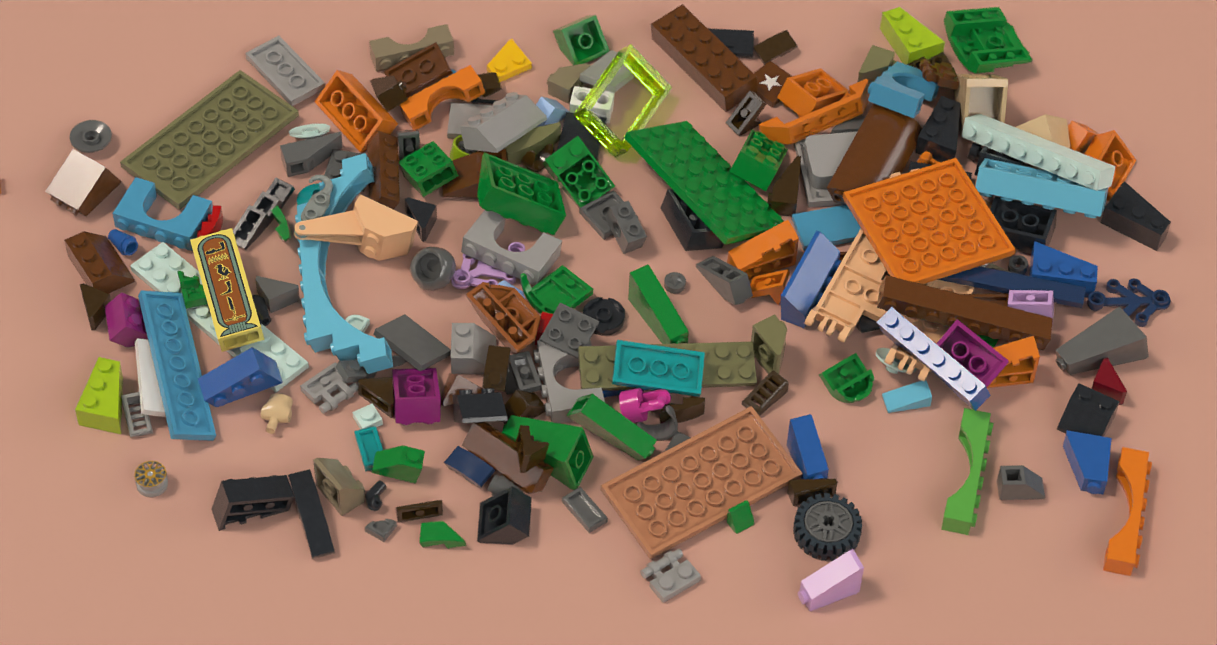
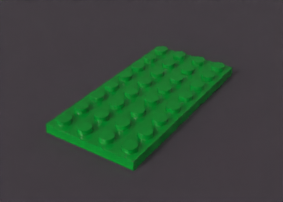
(704, 181)

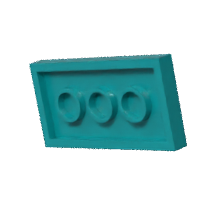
(658, 368)

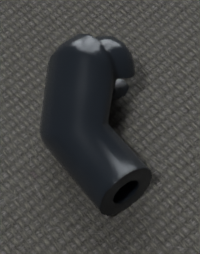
(373, 496)

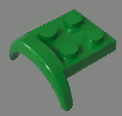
(558, 287)

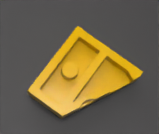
(509, 62)

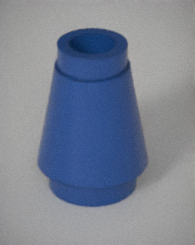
(123, 242)

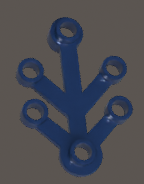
(1154, 299)

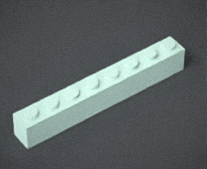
(1038, 152)

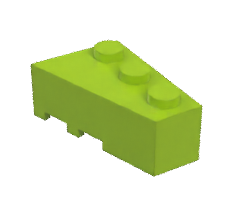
(909, 37)
(101, 398)

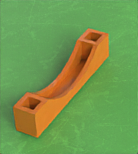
(1121, 548)

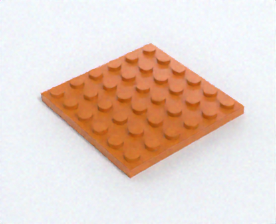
(928, 223)

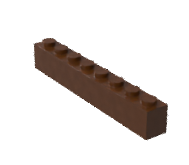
(976, 314)

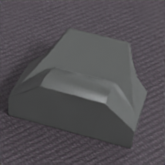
(522, 374)

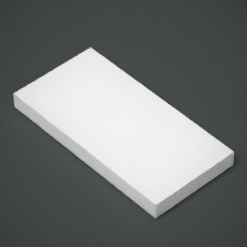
(149, 390)

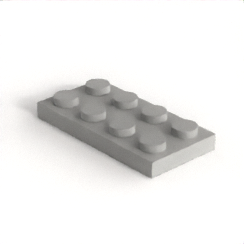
(285, 70)

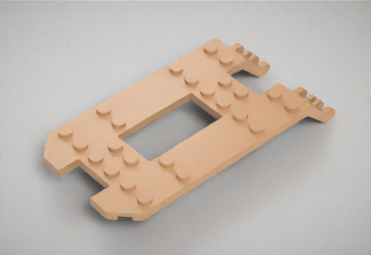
(856, 292)

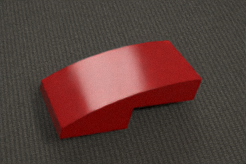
(214, 222)

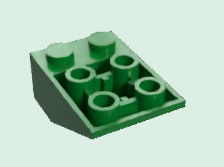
(759, 160)
(578, 173)

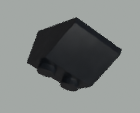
(478, 407)
(1088, 412)
(504, 517)

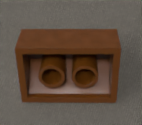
(98, 262)

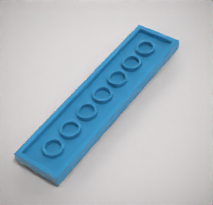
(176, 365)

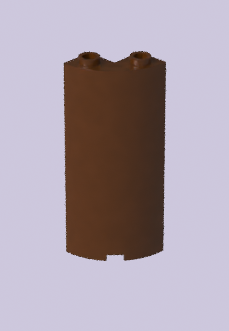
(876, 152)

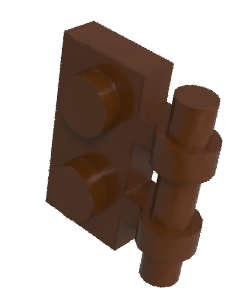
(941, 73)

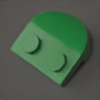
(848, 380)

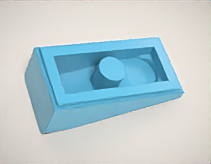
(908, 397)

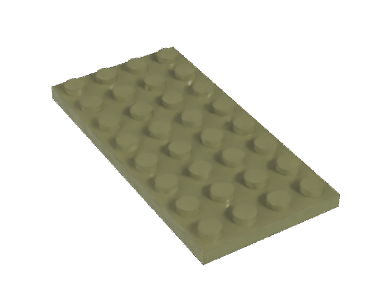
(210, 139)

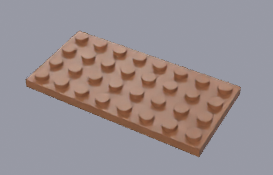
(699, 482)

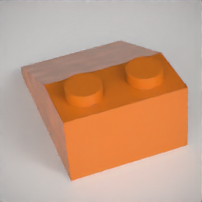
(810, 91)

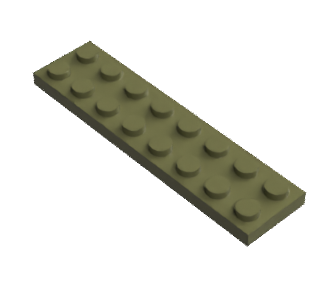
(724, 364)

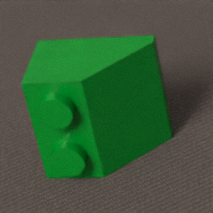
(582, 40)

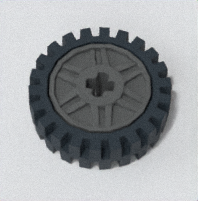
(827, 526)

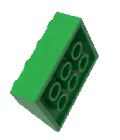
(520, 195)

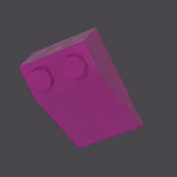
(972, 352)
(416, 396)

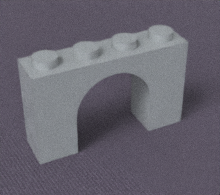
(482, 245)
(559, 398)

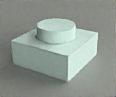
(367, 417)

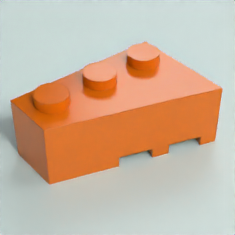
(766, 252)
(1022, 364)

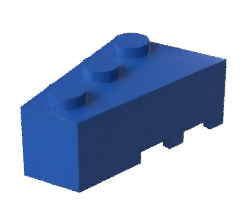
(1062, 267)
(239, 378)

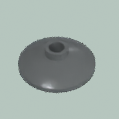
(90, 136)

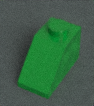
(399, 463)

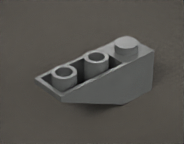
(307, 154)

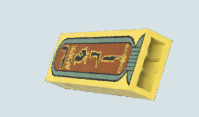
(227, 290)

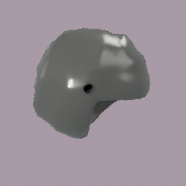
(432, 268)

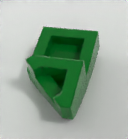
(283, 230)
(192, 290)
(439, 533)

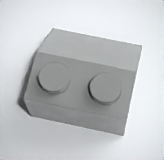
(469, 348)

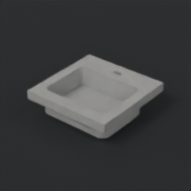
(819, 162)

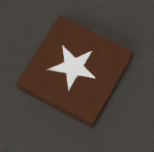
(770, 82)

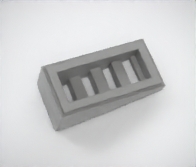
(130, 399)

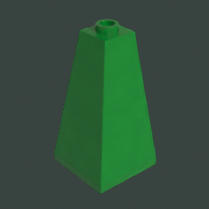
(567, 450)

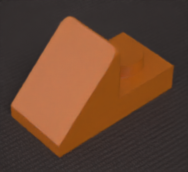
(770, 284)

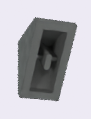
(277, 293)

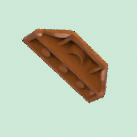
(506, 314)

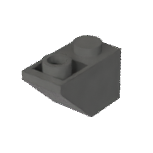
(1019, 483)

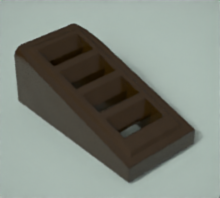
(773, 382)
(801, 489)

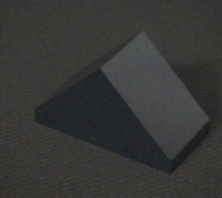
(422, 212)

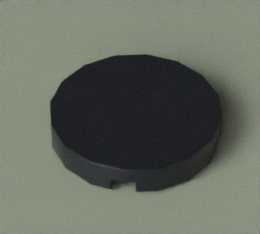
(608, 313)

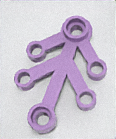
(470, 277)

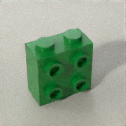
(428, 168)

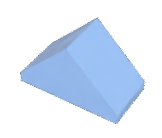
(552, 109)

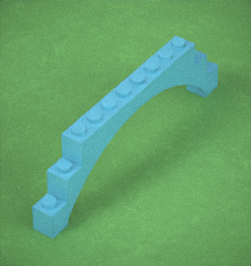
(323, 323)

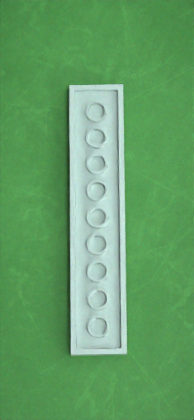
(159, 271)

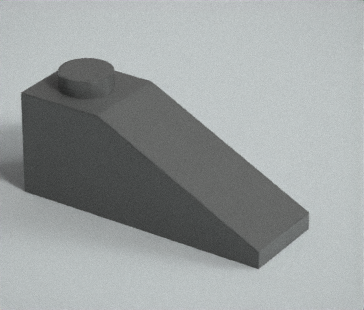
(726, 279)

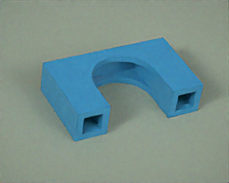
(902, 89)
(133, 217)

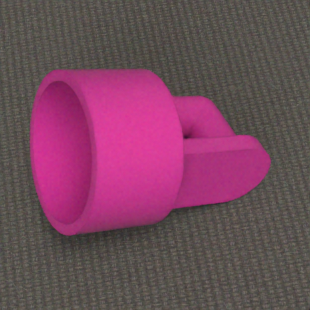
(636, 404)

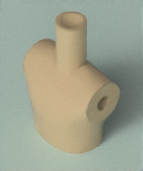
(277, 411)

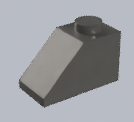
(408, 142)

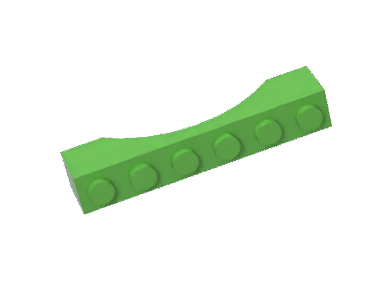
(960, 506)

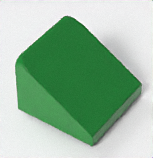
(740, 517)

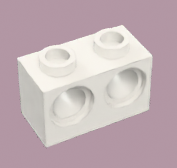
(602, 107)

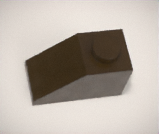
(389, 91)
(496, 368)

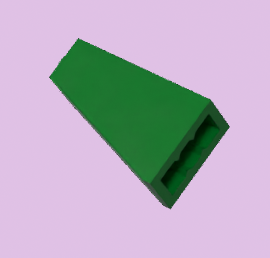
(655, 307)
(612, 426)

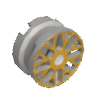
(151, 480)

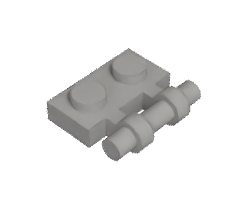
(324, 384)
(673, 581)

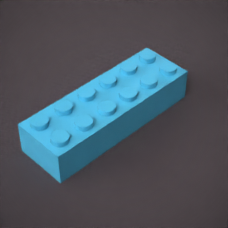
(1038, 187)

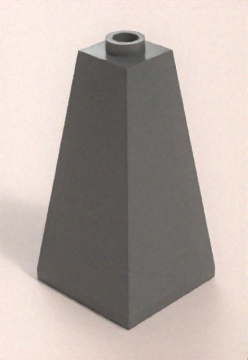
(1110, 337)

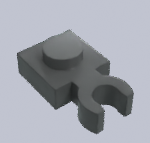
(352, 372)

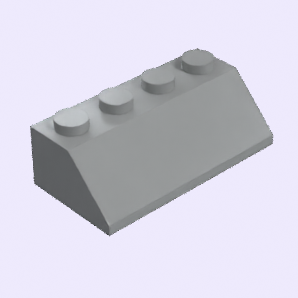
(501, 123)

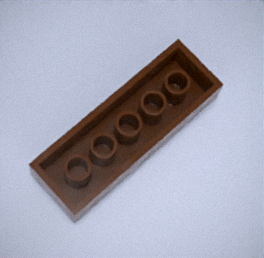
(704, 57)

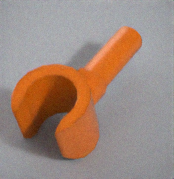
(927, 158)

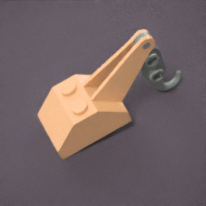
(370, 225)

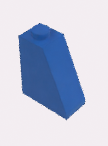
(806, 448)
(1088, 459)

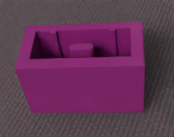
(125, 320)

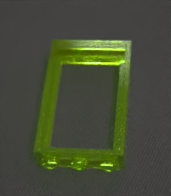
(646, 75)

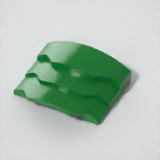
(984, 39)

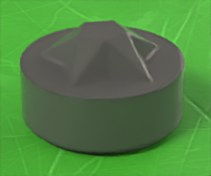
(674, 282)

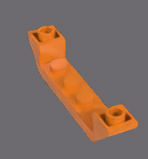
(819, 119)

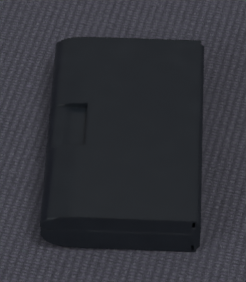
(737, 41)

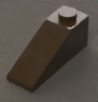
(785, 190)

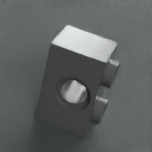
(626, 227)

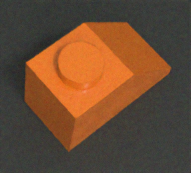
(1080, 136)

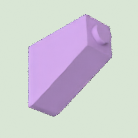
(832, 582)

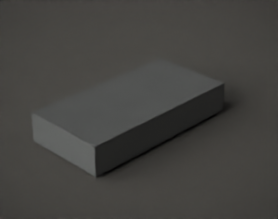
(584, 509)

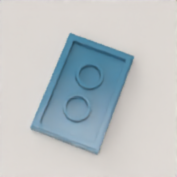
(834, 223)

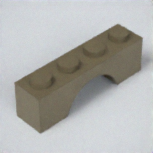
(387, 53)

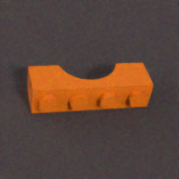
(460, 85)

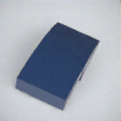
(469, 466)

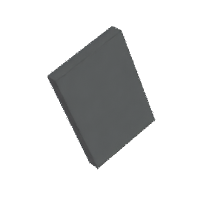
(412, 342)

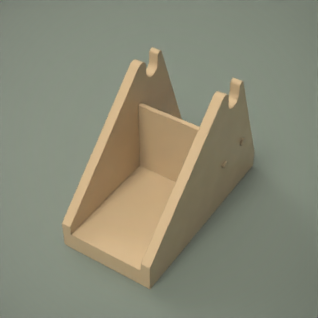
(981, 95)

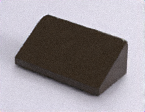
(419, 511)

